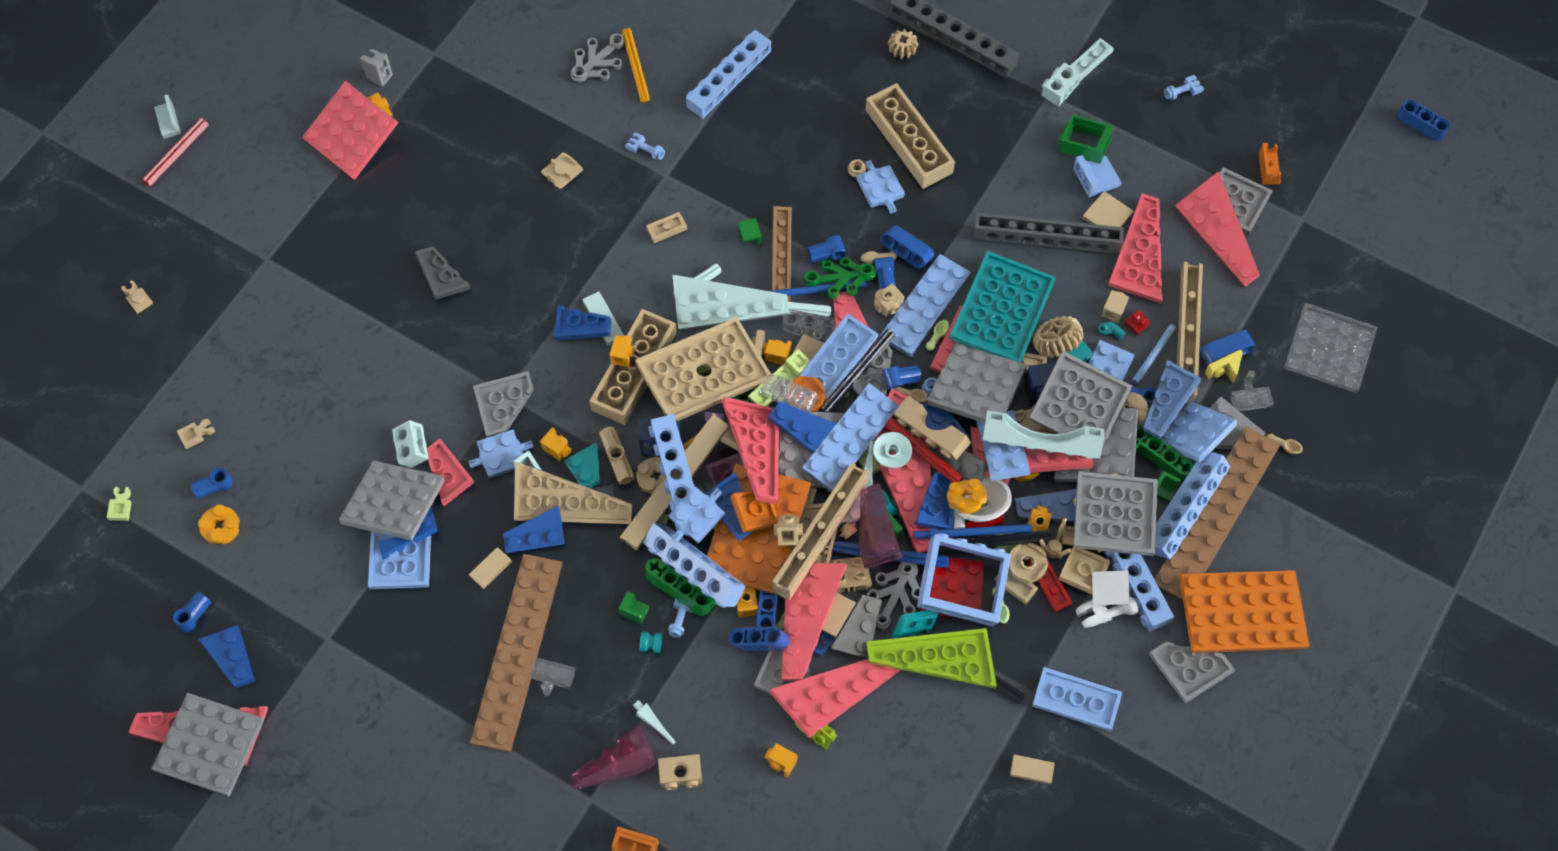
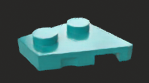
(585, 466)
(914, 623)

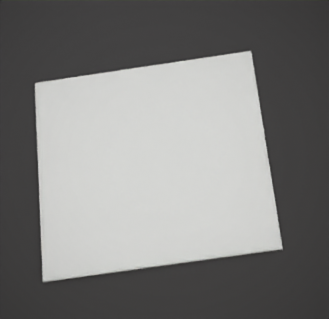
(1110, 587)

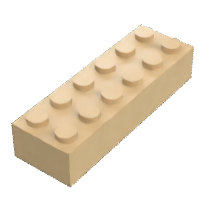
(909, 135)
(622, 385)

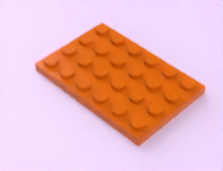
(758, 556)
(1243, 611)

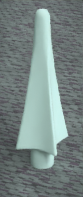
(868, 465)
(647, 715)

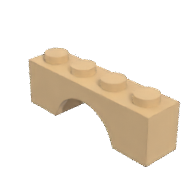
(949, 440)

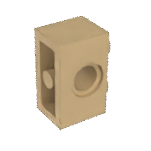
(670, 765)

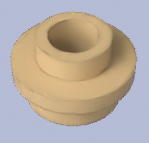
(856, 164)
(847, 530)

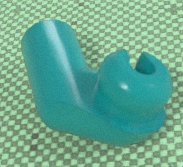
(1111, 328)

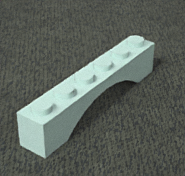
(1003, 429)

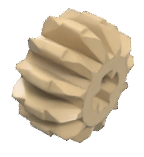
(903, 44)

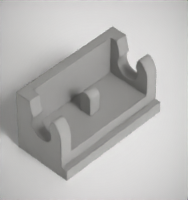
(377, 68)

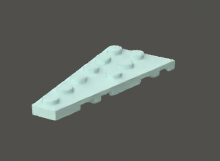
(712, 303)

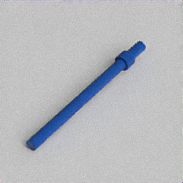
(813, 289)
(973, 531)

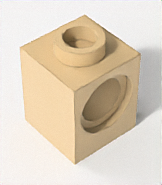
(1115, 306)

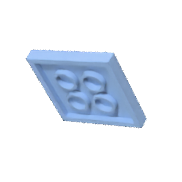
(1198, 431)
(402, 569)

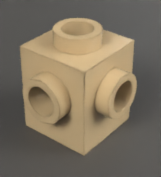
(888, 300)
(788, 530)

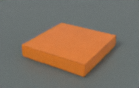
(752, 513)

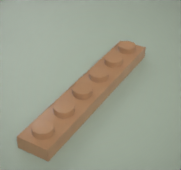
(781, 248)

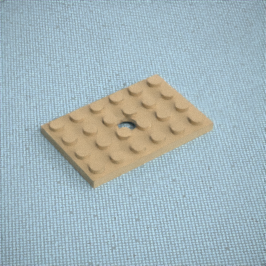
(724, 349)

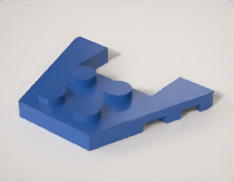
(426, 529)

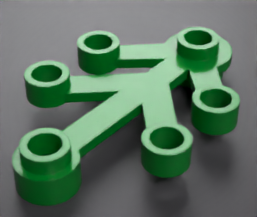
(842, 276)

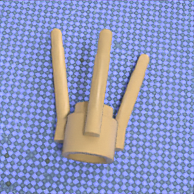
(1054, 547)

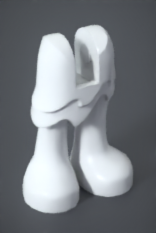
(1102, 614)

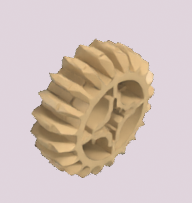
(1057, 336)

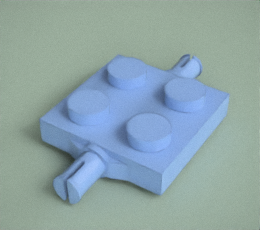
(880, 186)
(498, 453)
(696, 515)

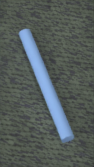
(1154, 353)

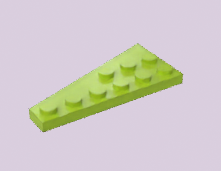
(950, 655)

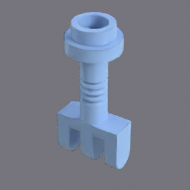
(1190, 85)
(637, 142)
(675, 630)

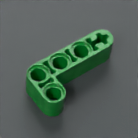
(1163, 450)
(659, 572)

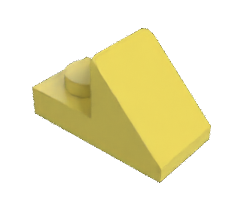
(1228, 365)

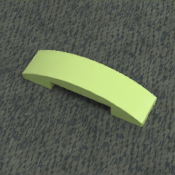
(789, 370)

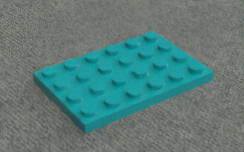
(1002, 307)

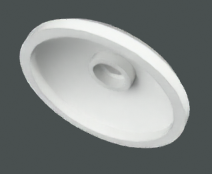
(997, 503)

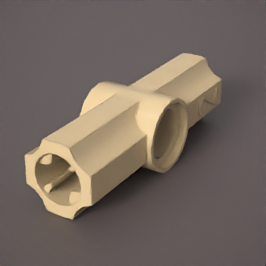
(613, 446)

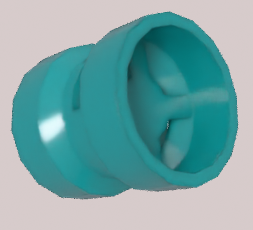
(649, 642)

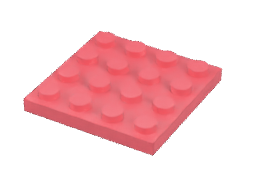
(350, 130)

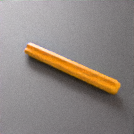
(635, 65)

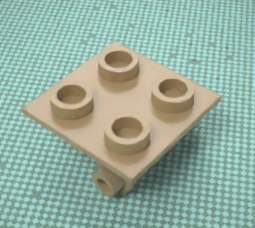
(854, 575)

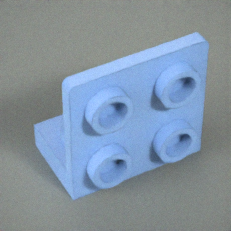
(1096, 176)

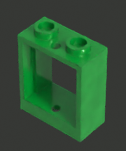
(1088, 127)

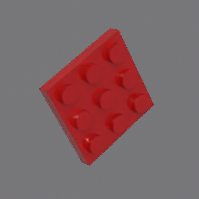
(959, 583)

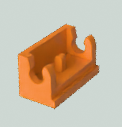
(1269, 164)
(633, 841)

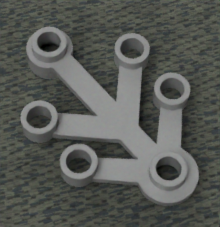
(596, 60)
(896, 591)

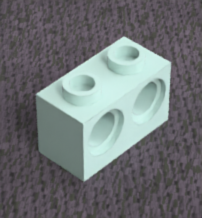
(1064, 81)
(410, 444)

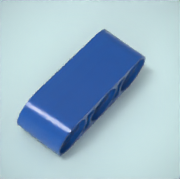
(1423, 120)
(907, 246)
(1225, 346)
(764, 615)
(767, 639)

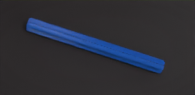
(908, 556)

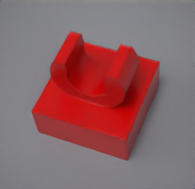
(1137, 322)

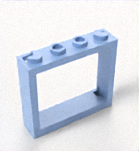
(953, 609)

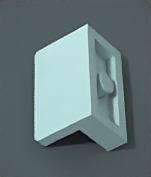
(167, 119)

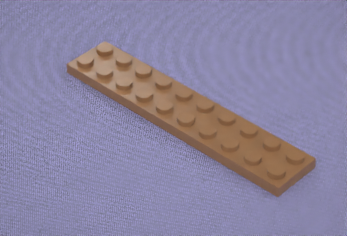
(1197, 550)
(516, 653)

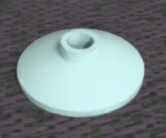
(892, 442)

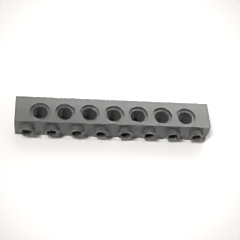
(956, 34)
(1048, 233)

